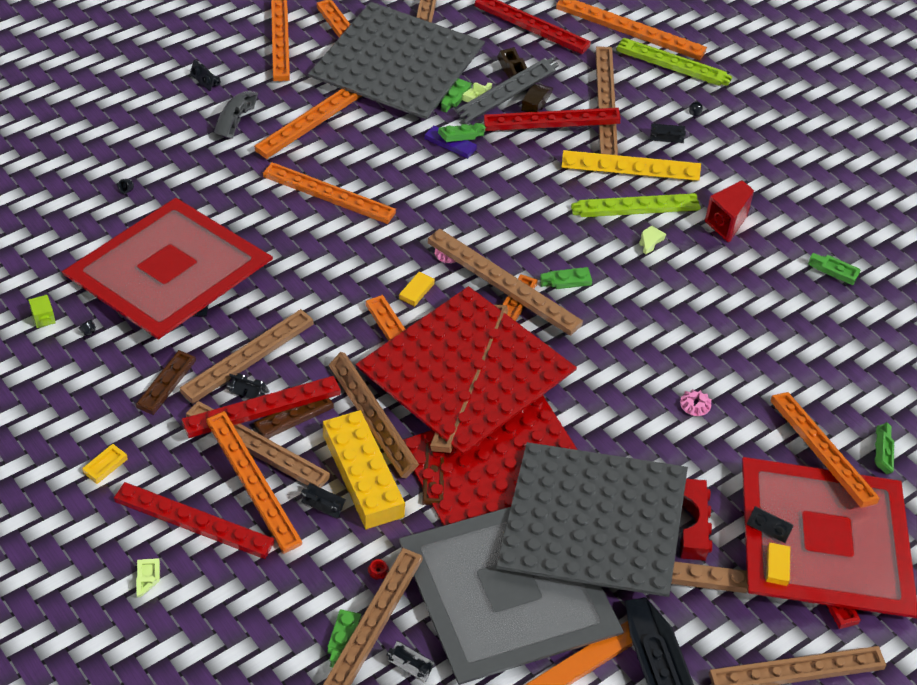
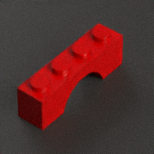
(695, 540)

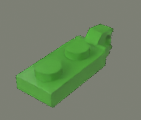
(454, 95)
(462, 132)
(835, 268)
(566, 278)
(884, 448)
(342, 632)

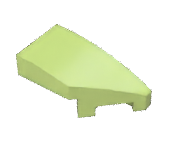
(476, 91)
(650, 238)
(147, 575)

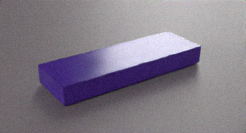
(464, 148)

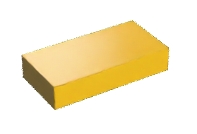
(416, 289)
(104, 463)
(778, 564)

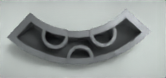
(230, 115)

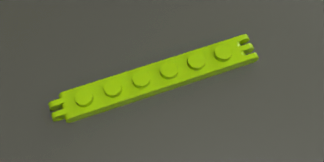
(674, 62)
(636, 205)

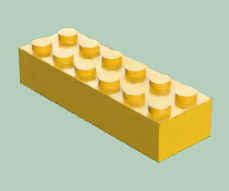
(363, 469)

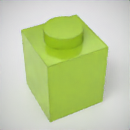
(42, 311)

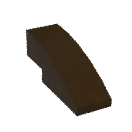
(511, 62)
(536, 98)

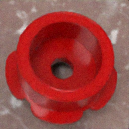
(378, 564)

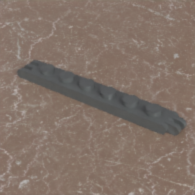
(507, 89)

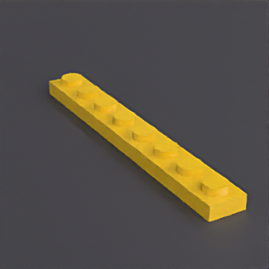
(631, 165)

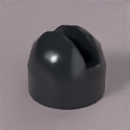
(696, 109)
(125, 185)
(88, 327)

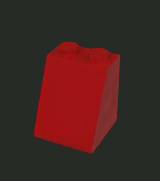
(729, 209)

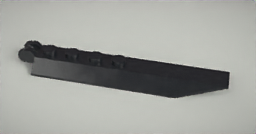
(656, 645)

